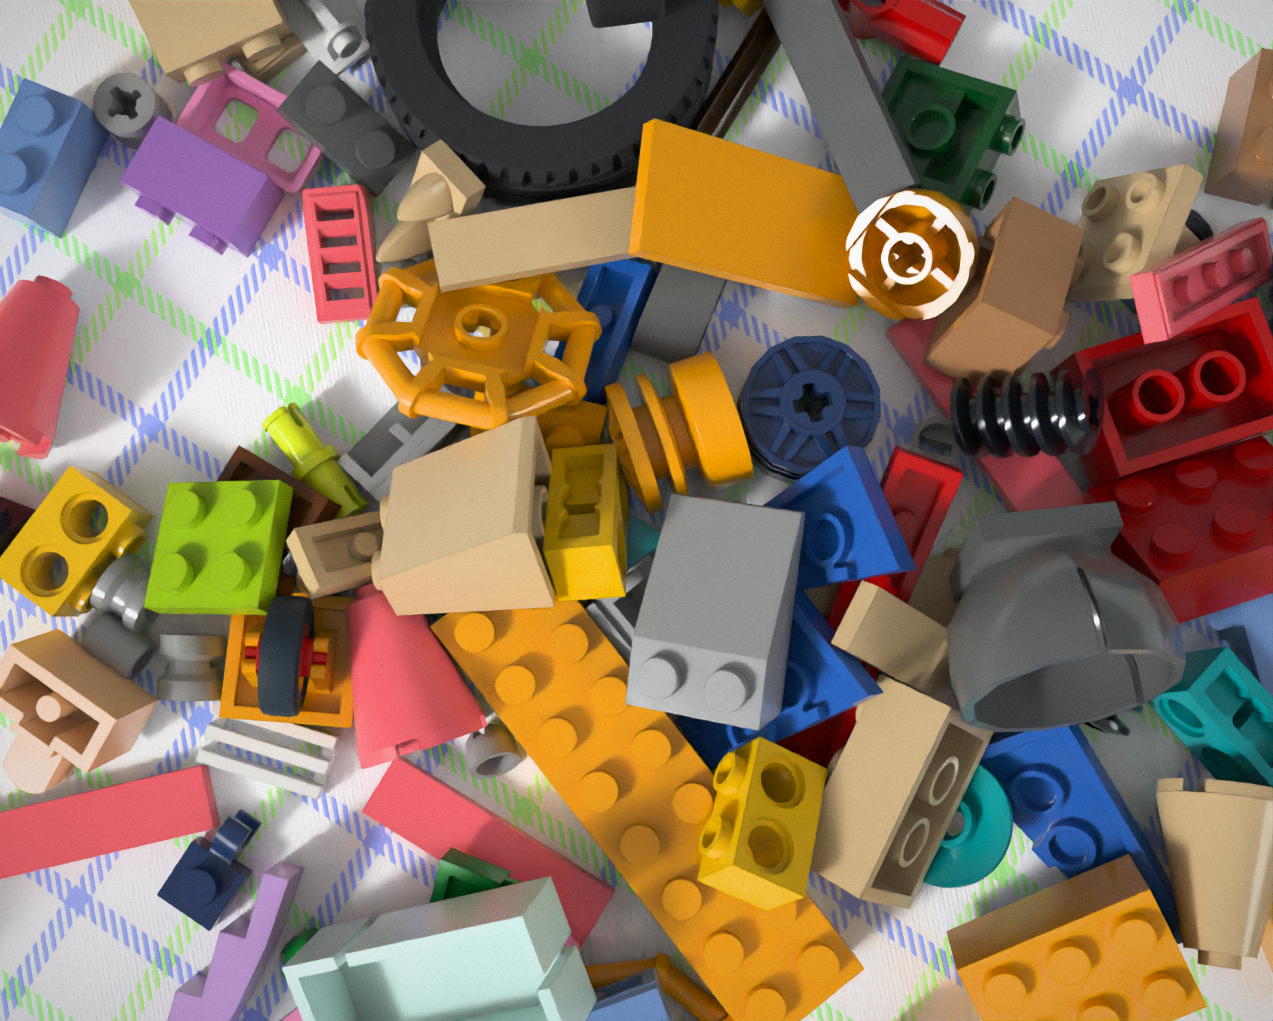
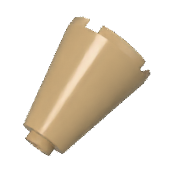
(1219, 865)

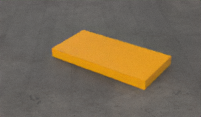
(742, 215)

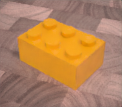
(1077, 954)

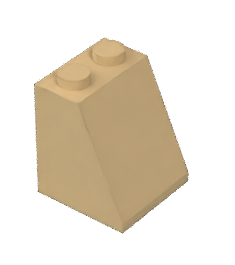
(201, 35)
(468, 526)

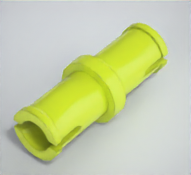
(314, 461)

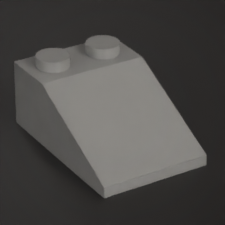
(718, 612)

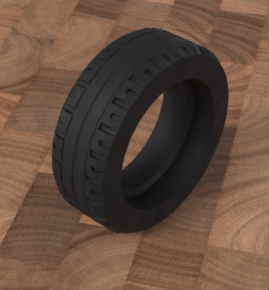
(540, 162)

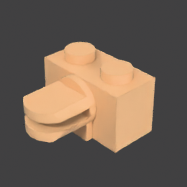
(65, 710)

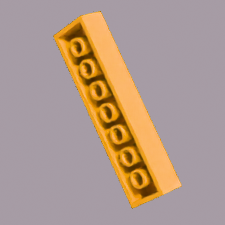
(643, 803)

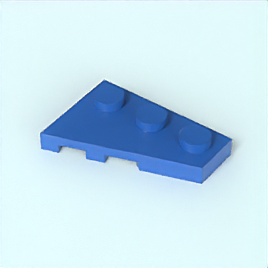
(846, 523)
(817, 686)

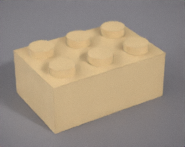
(894, 794)

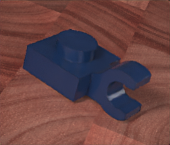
(209, 872)

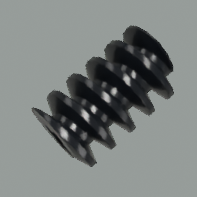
(1029, 419)

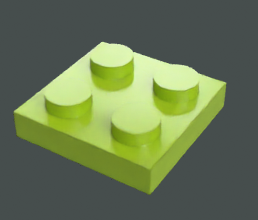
(219, 547)

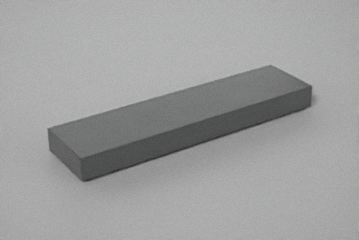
(843, 98)

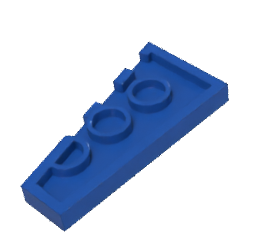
(1073, 808)

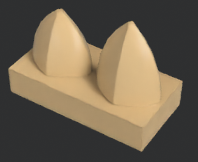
(439, 191)
(336, 553)

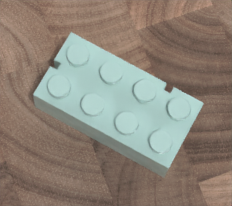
(448, 961)

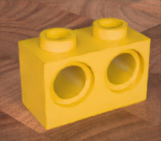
(587, 523)
(63, 530)
(773, 823)

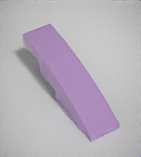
(240, 953)

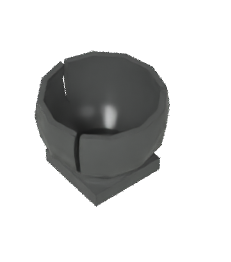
(1055, 622)

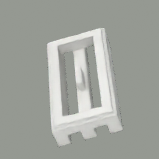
(217, 732)

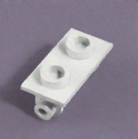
(328, 31)

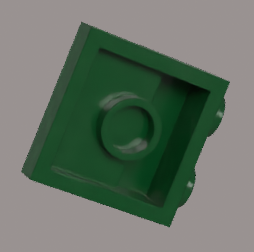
(953, 128)

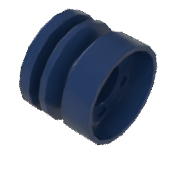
(830, 372)

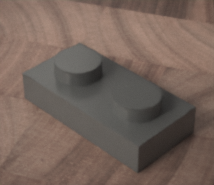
(346, 129)

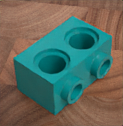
(1222, 716)

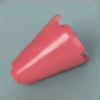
(35, 357)
(403, 683)

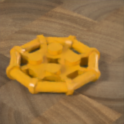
(482, 364)

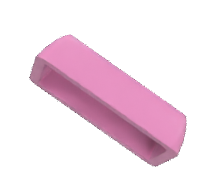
(209, 104)

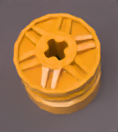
(679, 431)

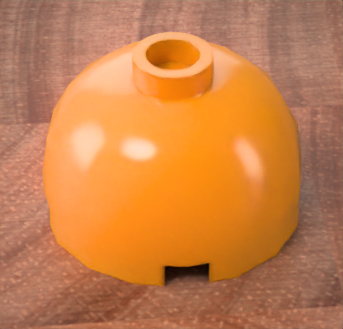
(912, 254)

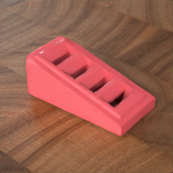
(333, 201)

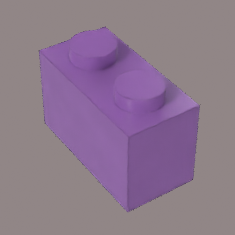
(202, 187)

